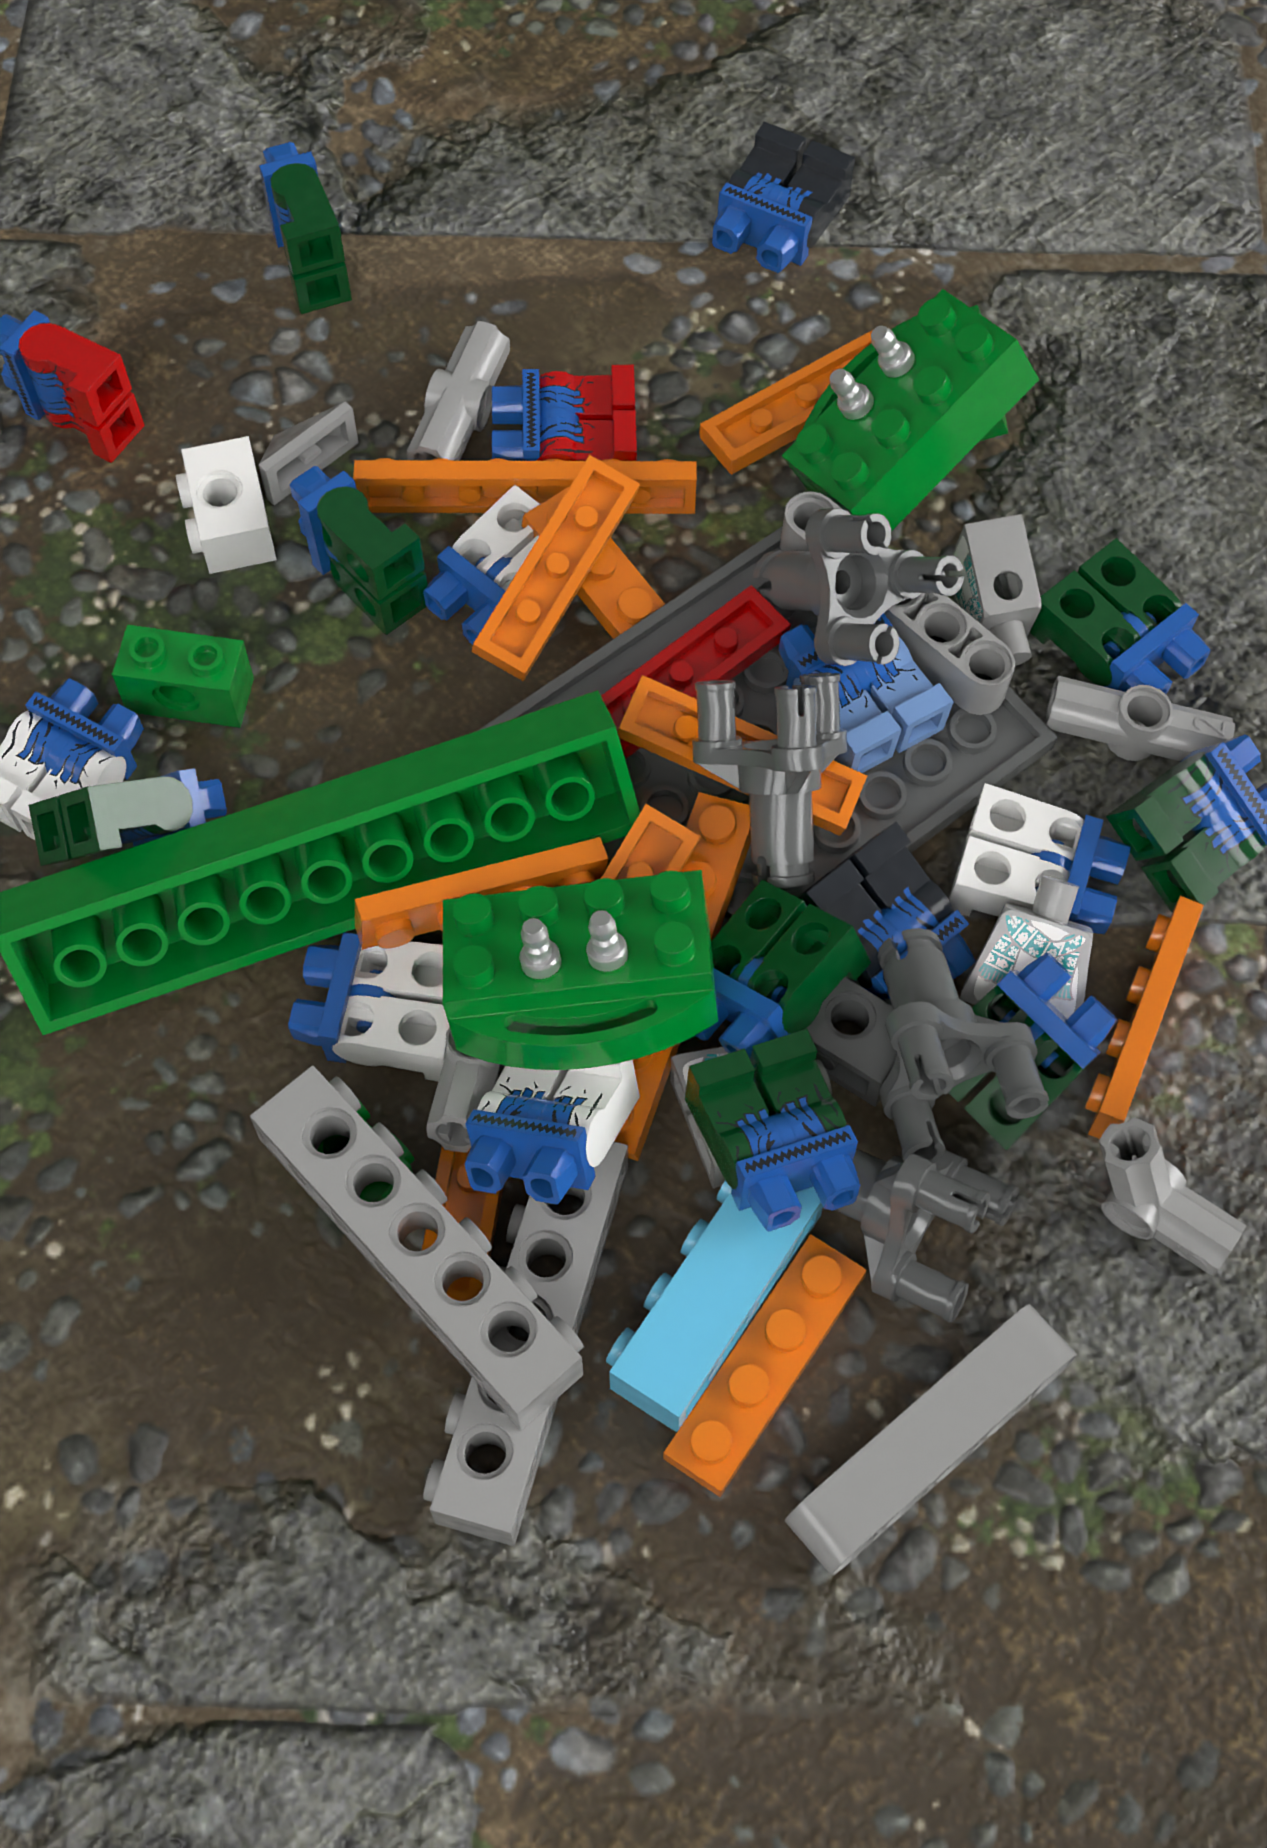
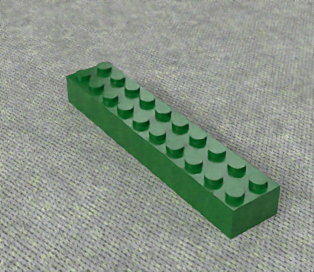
(299, 862)

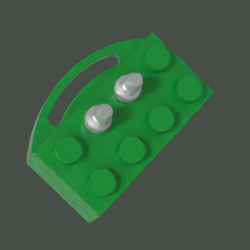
(909, 409)
(579, 971)

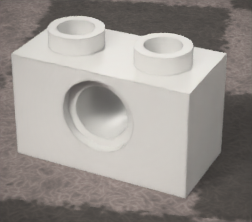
(227, 505)

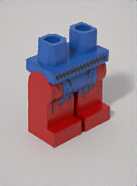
(70, 382)
(567, 416)

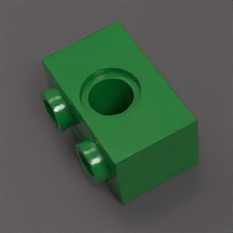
(183, 675)

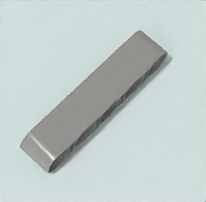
(953, 663)
(929, 1439)

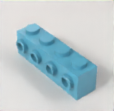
(704, 1307)

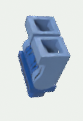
(876, 700)

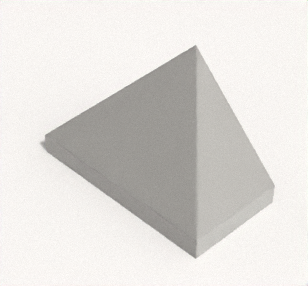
(306, 445)

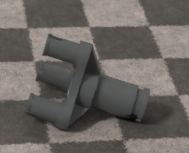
(851, 582)
(775, 771)
(944, 1044)
(896, 1209)

